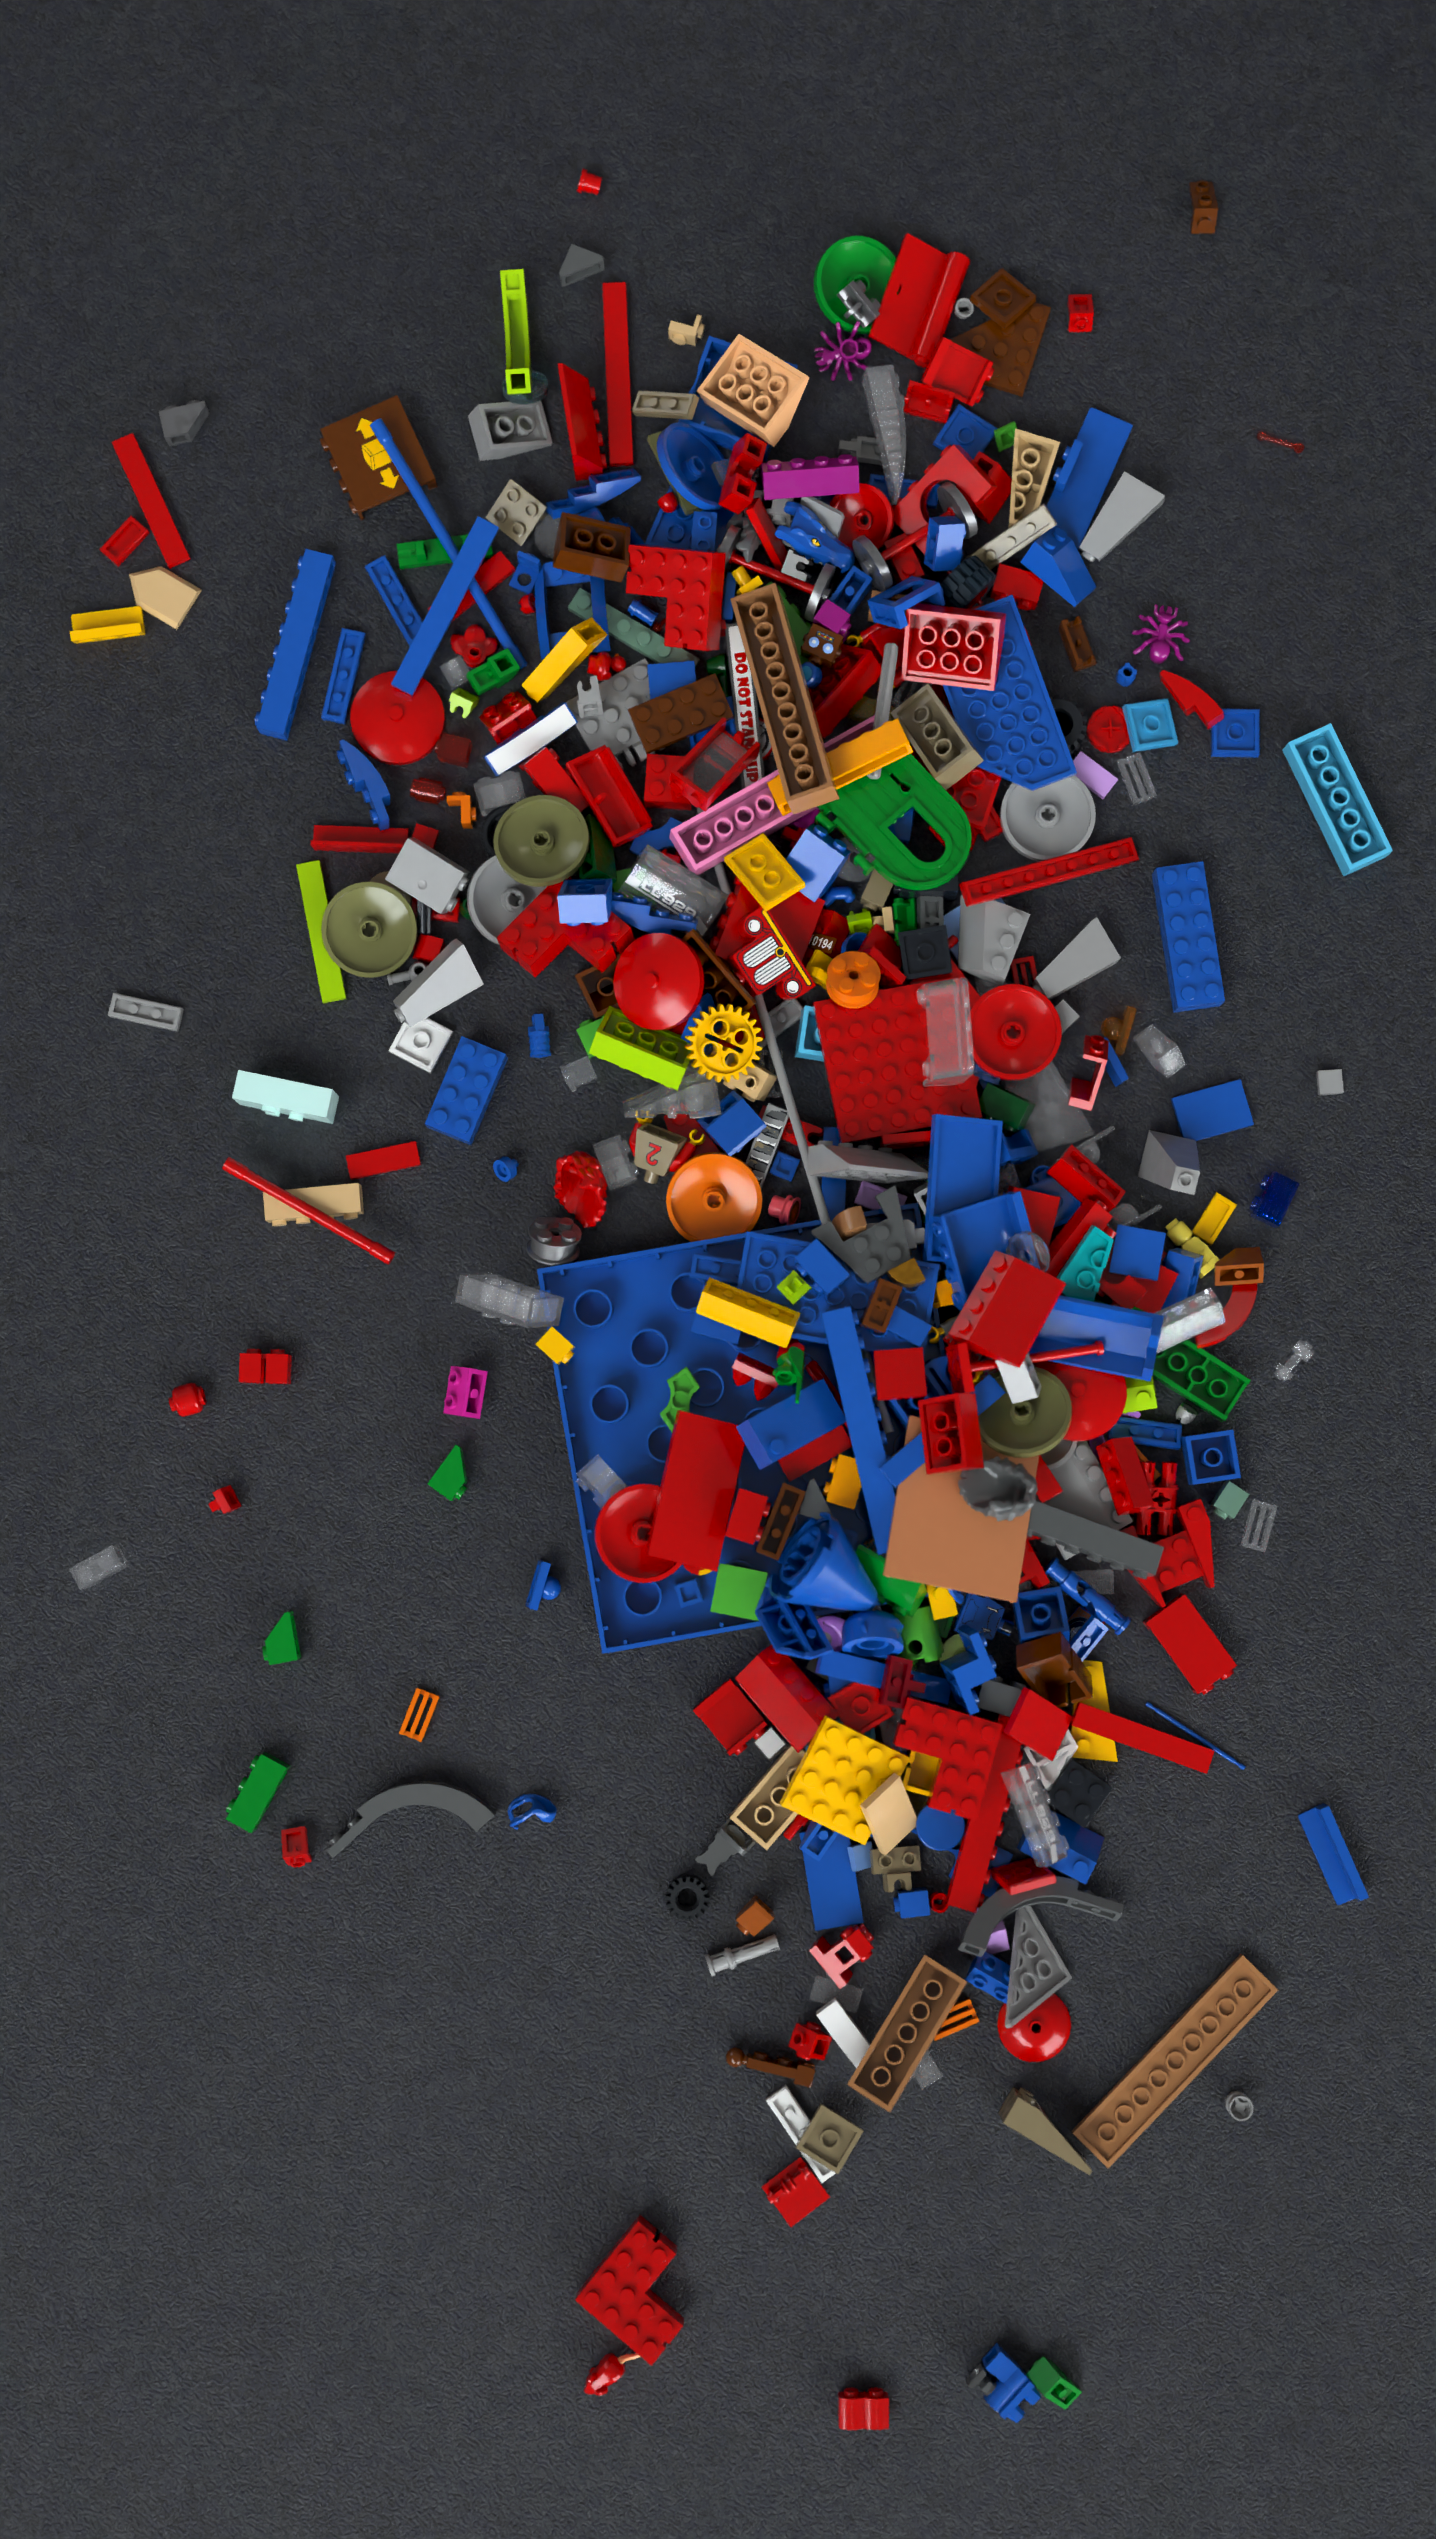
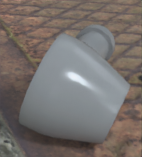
(406, 975)

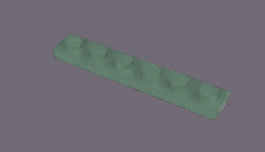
(631, 632)

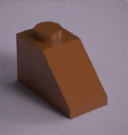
(1240, 1267)
(754, 1916)

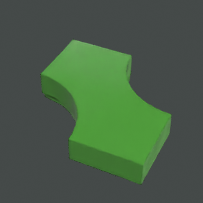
(682, 1388)

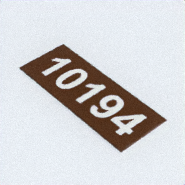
(822, 942)

